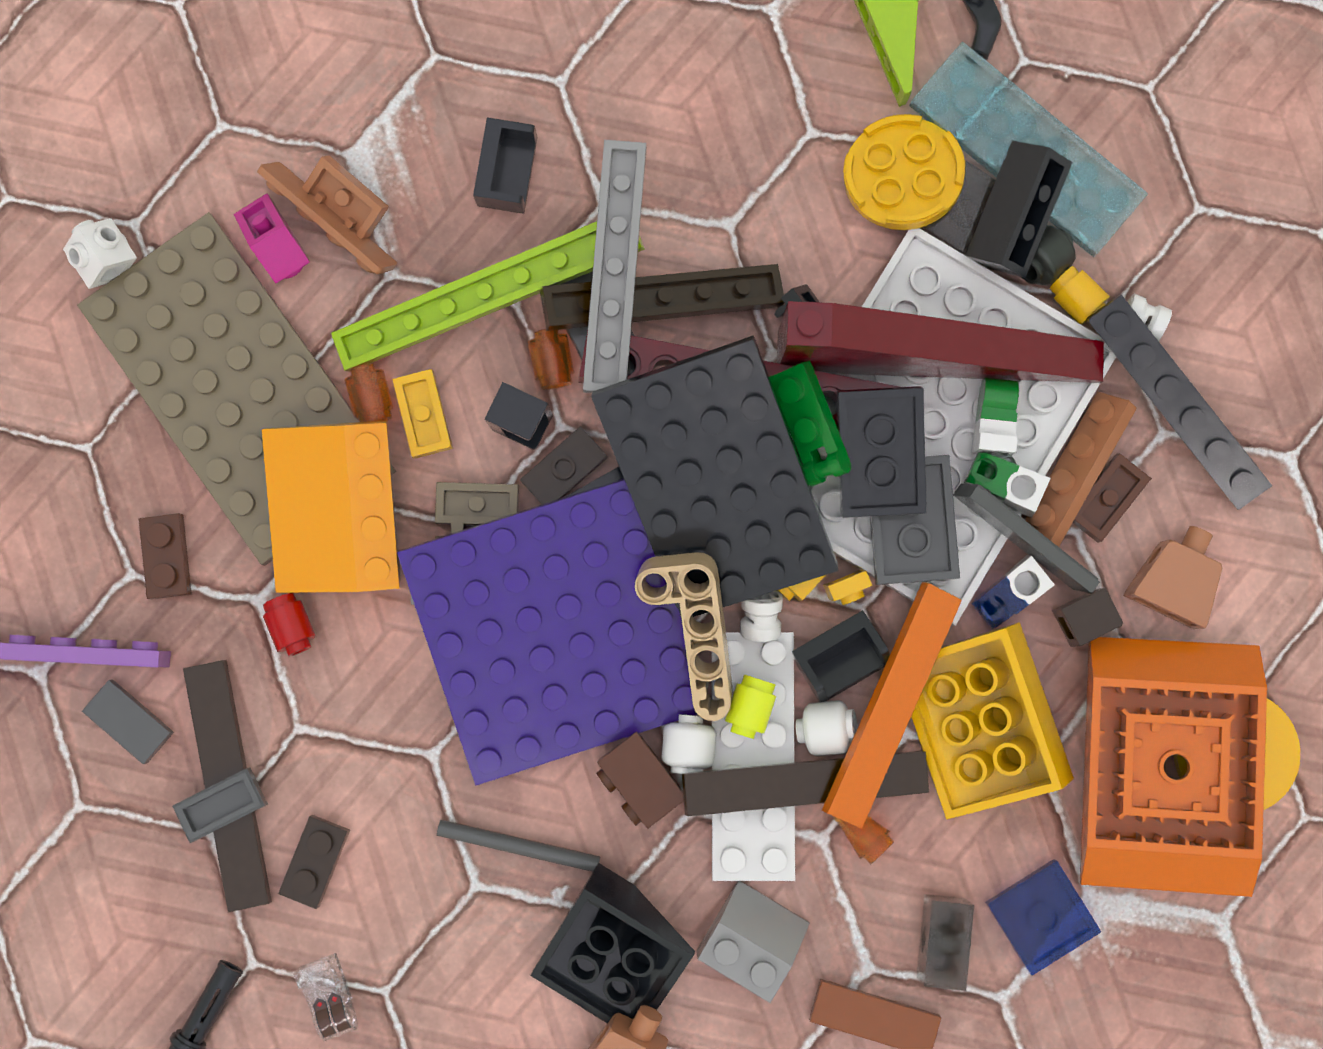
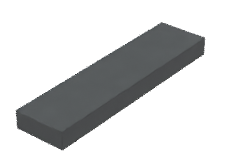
(1026, 537)

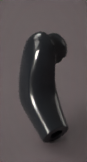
(987, 25)

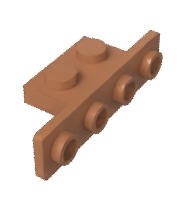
(337, 205)

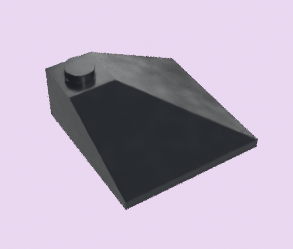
(613, 950)

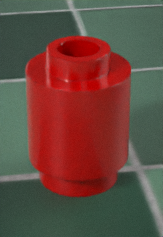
(288, 624)

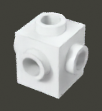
(98, 252)

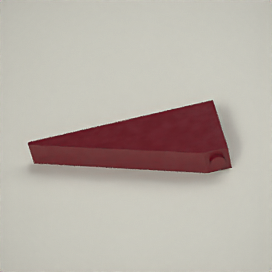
(905, 344)

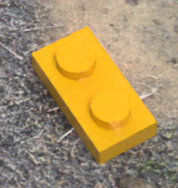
(422, 413)

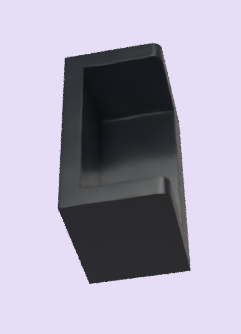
(505, 165)
(519, 416)
(841, 656)

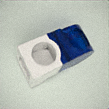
(1012, 592)

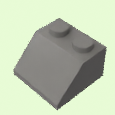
(753, 941)

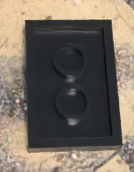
(885, 451)

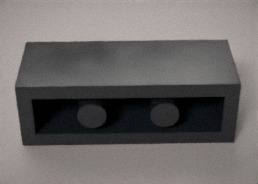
(1019, 208)

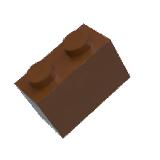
(640, 780)

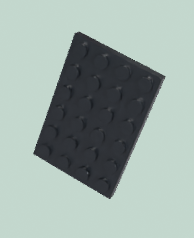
(717, 471)

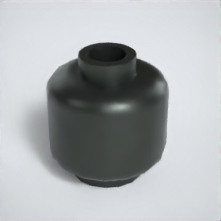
(1052, 257)

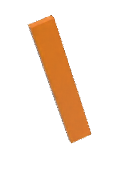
(891, 705)

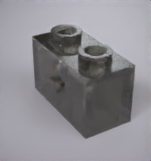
(945, 942)

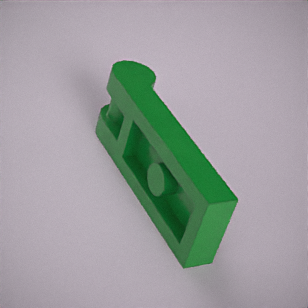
(810, 423)

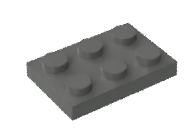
(919, 545)

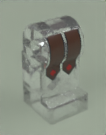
(327, 997)

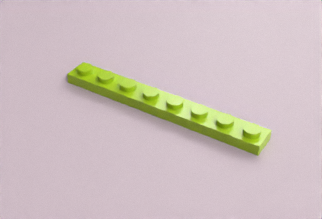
(468, 298)

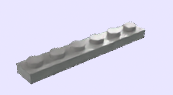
(614, 264)

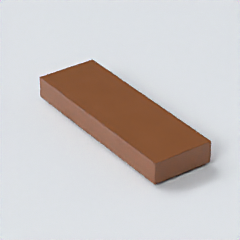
(873, 1017)

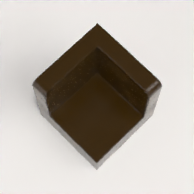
(1088, 617)

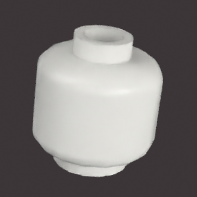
(827, 728)
(688, 745)

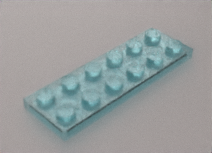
(991, 111)

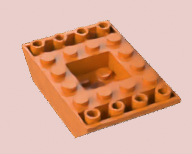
(1163, 702)

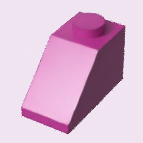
(271, 239)

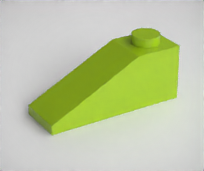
(893, 36)

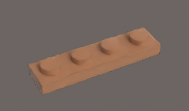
(1081, 465)

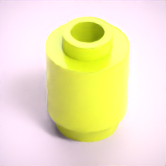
(751, 706)

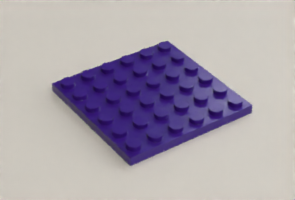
(546, 631)

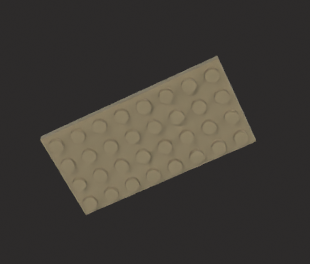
(214, 365)

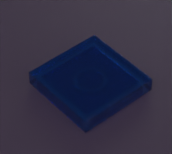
(1043, 917)

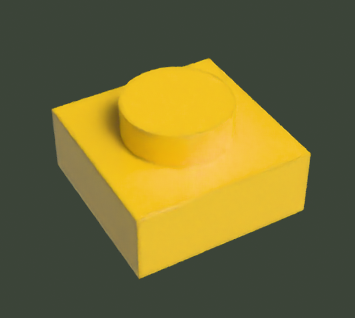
(849, 587)

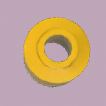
(1078, 294)

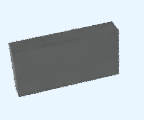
(127, 721)
(220, 805)

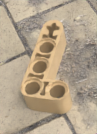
(696, 635)

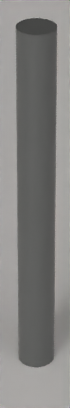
(517, 845)

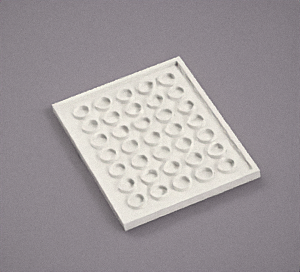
(943, 283)

